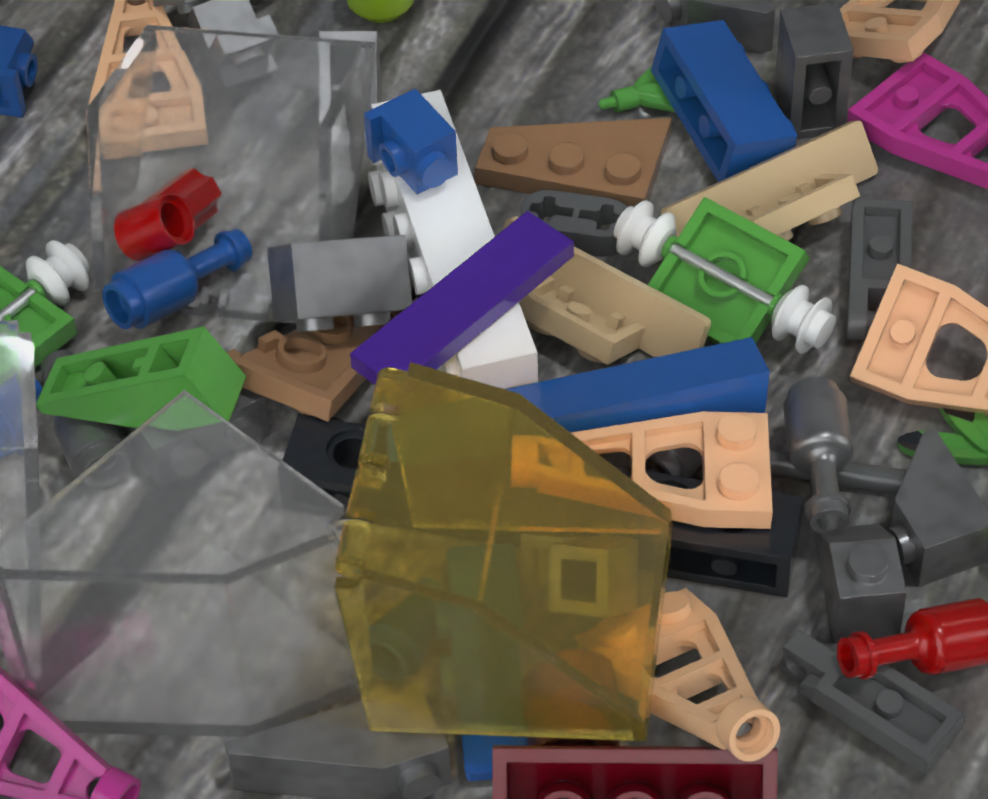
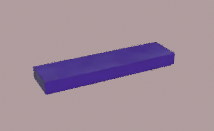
(467, 299)

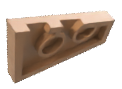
(582, 158)
(307, 367)

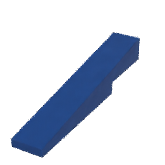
(692, 381)

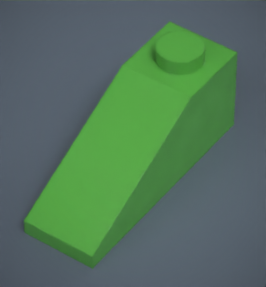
(140, 377)

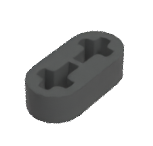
(578, 218)

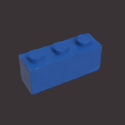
(720, 98)

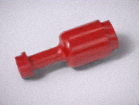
(934, 640)

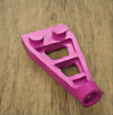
(910, 101)
(78, 762)

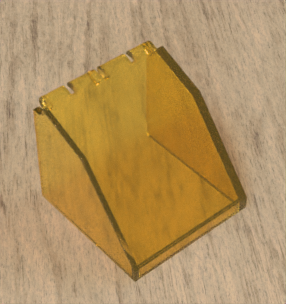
(500, 572)

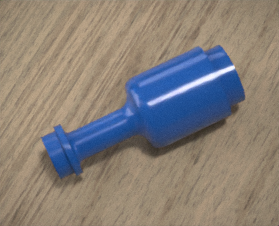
(169, 280)

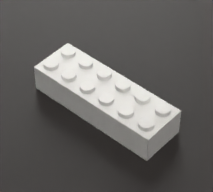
(441, 233)

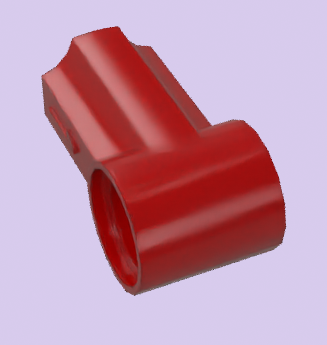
(167, 216)

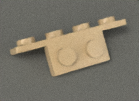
(794, 185)
(610, 312)

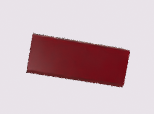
(630, 773)

